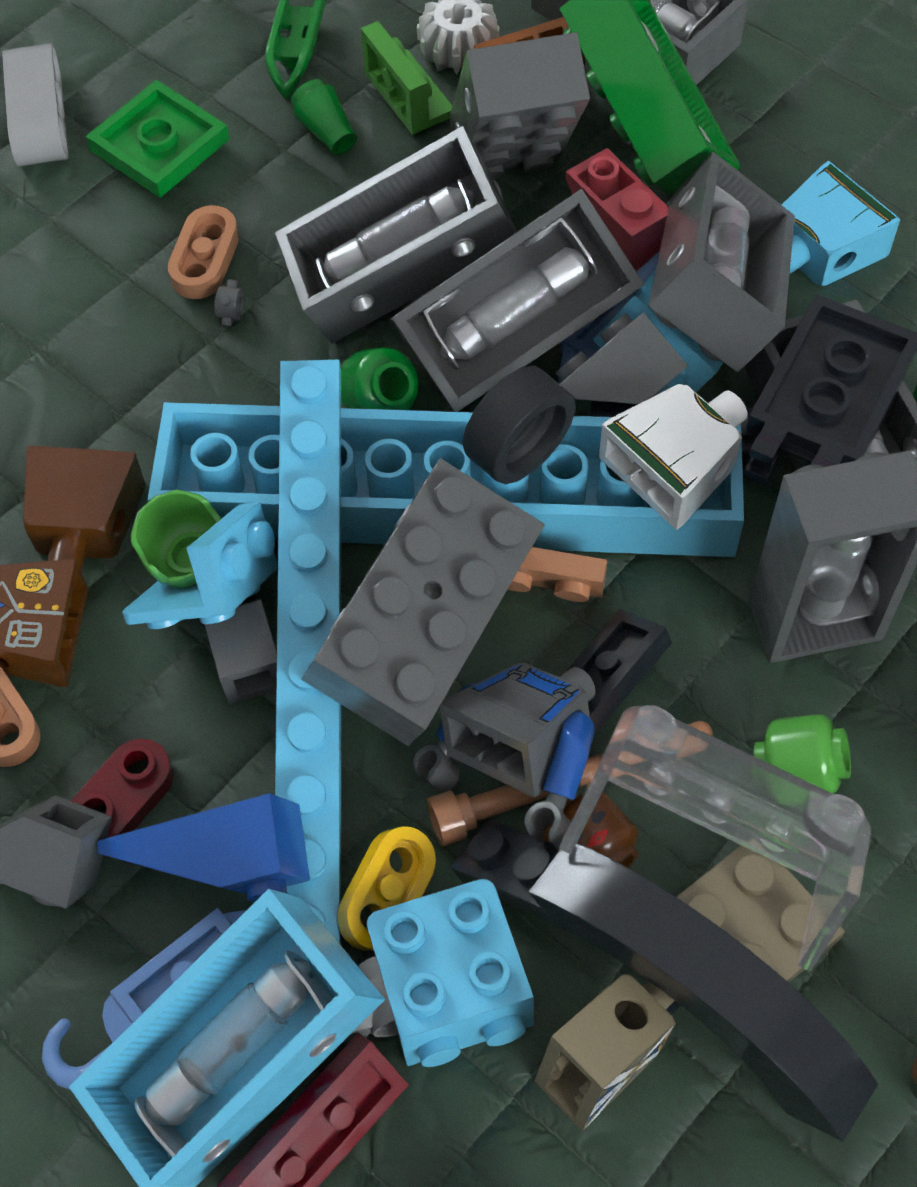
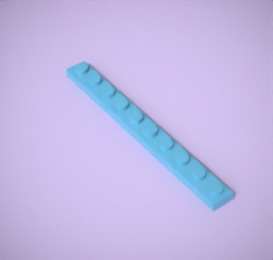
(307, 609)

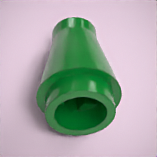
(322, 113)

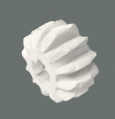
(452, 28)

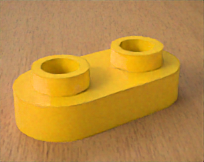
(382, 887)

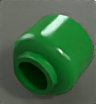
(379, 380)

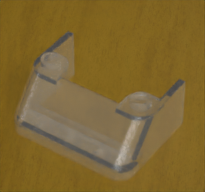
(743, 801)

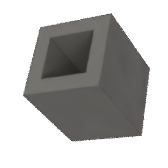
(244, 653)

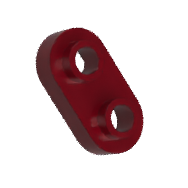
(125, 794)

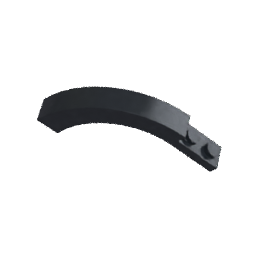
(690, 960)

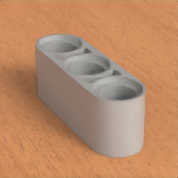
(34, 105)

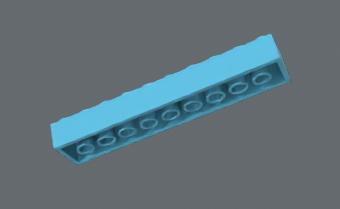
(387, 455)

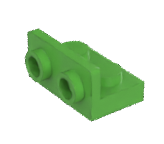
(402, 80)

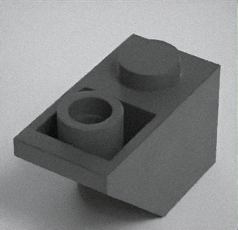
(627, 368)
(53, 851)

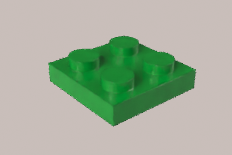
(158, 138)

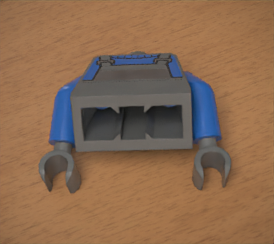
(521, 731)

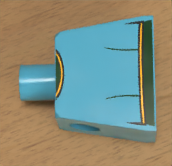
(837, 226)

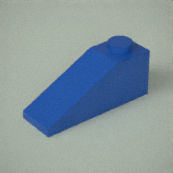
(232, 847)

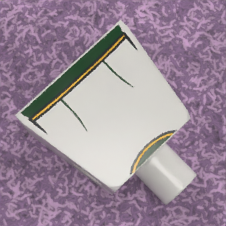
(674, 448)

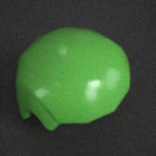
(166, 530)

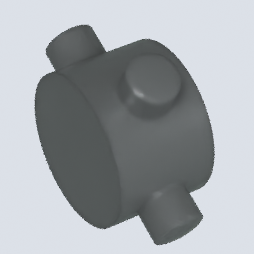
(229, 302)

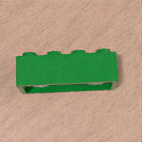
(647, 88)

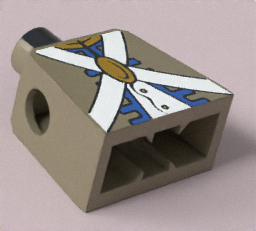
(605, 1047)

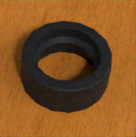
(518, 424)

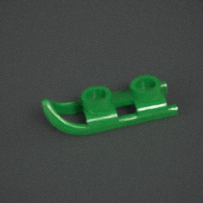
(298, 48)

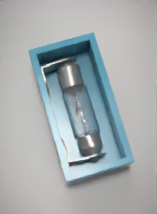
(225, 1043)

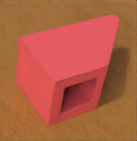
(624, 204)

